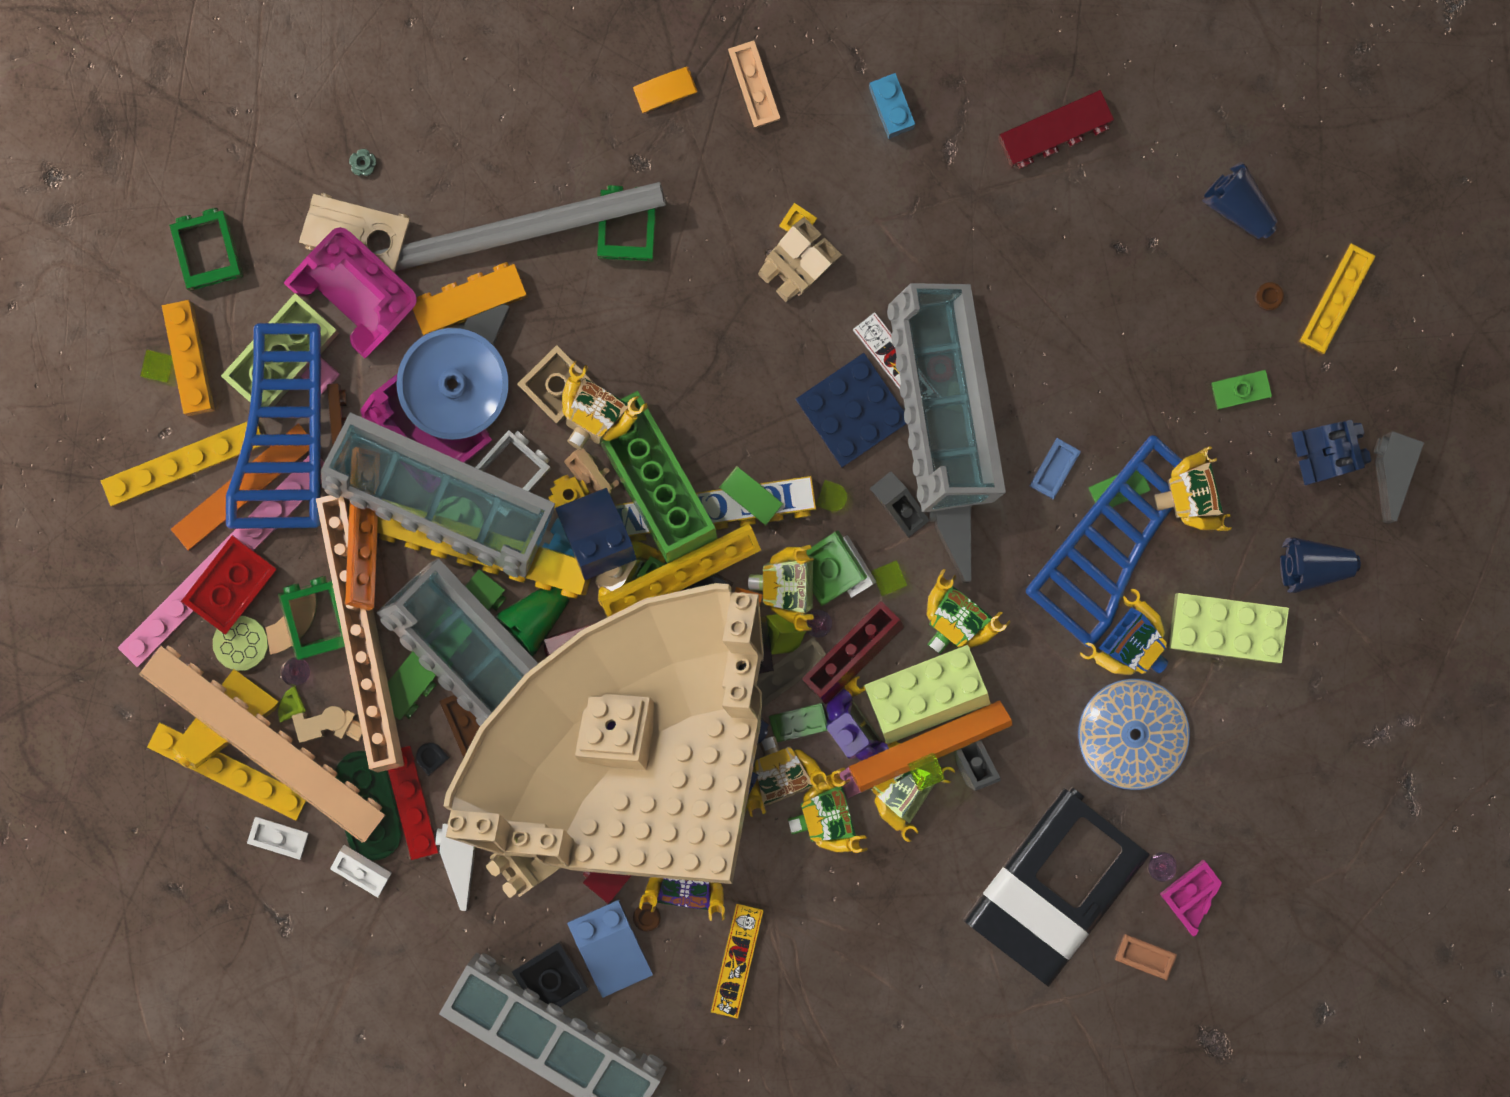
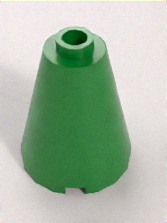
(533, 617)

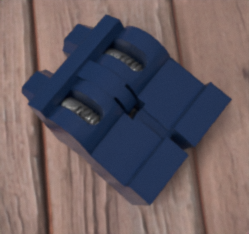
(1341, 450)

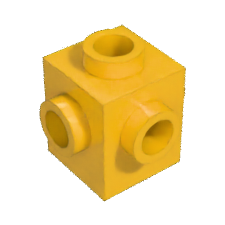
(567, 483)

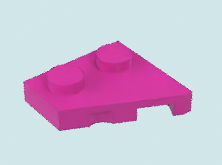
(1192, 895)

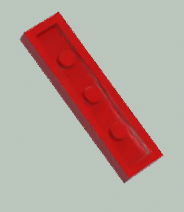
(413, 807)

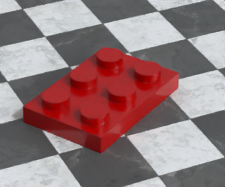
(228, 584)

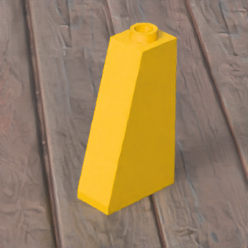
(201, 742)

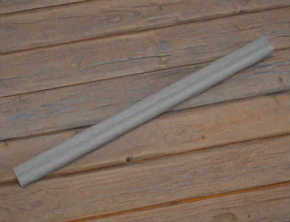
(530, 225)

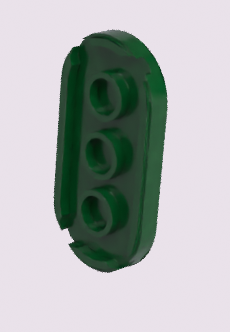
(377, 786)

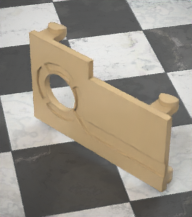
(329, 214)

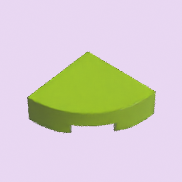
(290, 705)

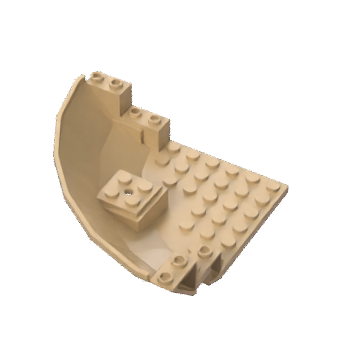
(657, 789)

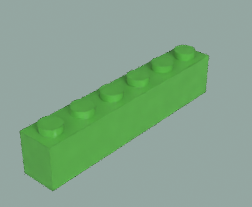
(412, 678)

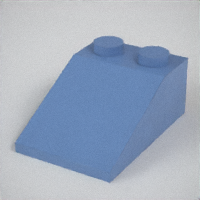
(610, 948)

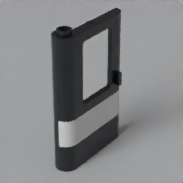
(1032, 920)

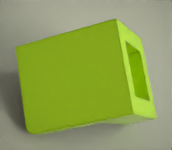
(783, 635)

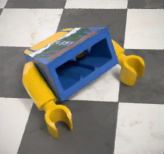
(1134, 642)

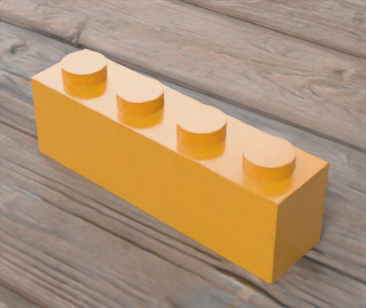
(469, 299)
(188, 358)

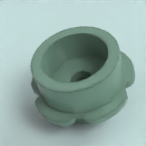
(367, 168)

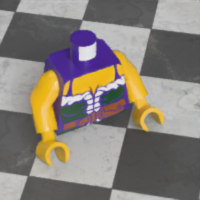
(685, 894)

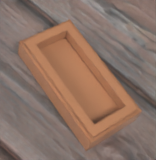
(1145, 957)

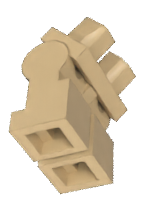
(799, 260)
(333, 719)
(519, 871)

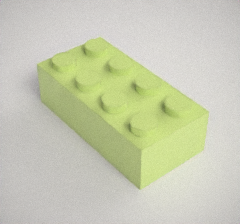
(241, 370)
(1228, 628)
(927, 694)

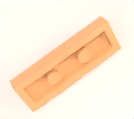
(754, 84)

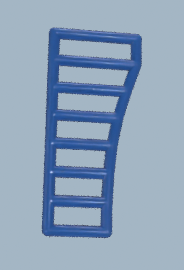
(252, 439)
(1084, 528)

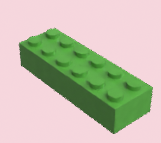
(659, 487)

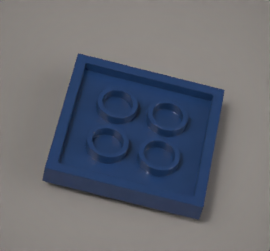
(852, 410)

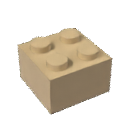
(547, 382)

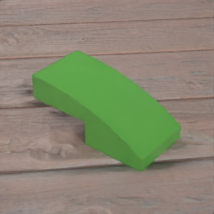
(751, 495)

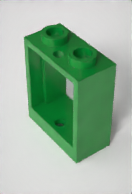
(626, 252)
(214, 276)
(318, 646)

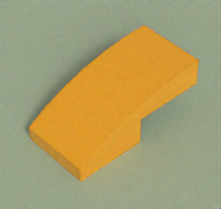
(665, 89)

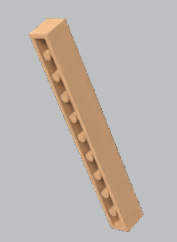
(361, 646)
(261, 744)

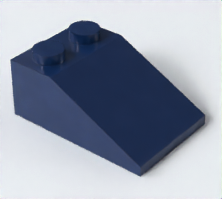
(596, 533)

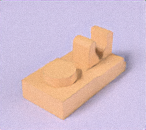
(585, 469)

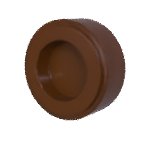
(1269, 296)
(645, 919)

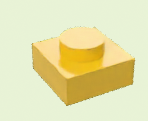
(794, 215)

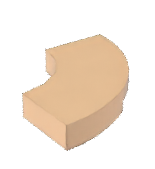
(303, 612)

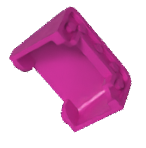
(356, 285)
(385, 410)

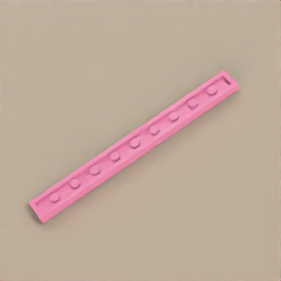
(172, 611)

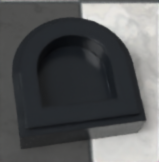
(430, 757)

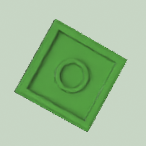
(834, 568)

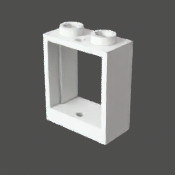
(520, 442)

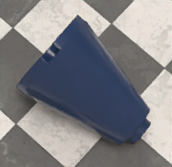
(1242, 202)
(1315, 564)

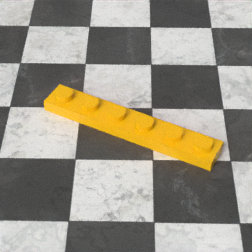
(175, 465)
(684, 570)
(235, 775)

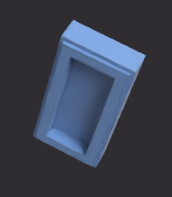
(1055, 468)

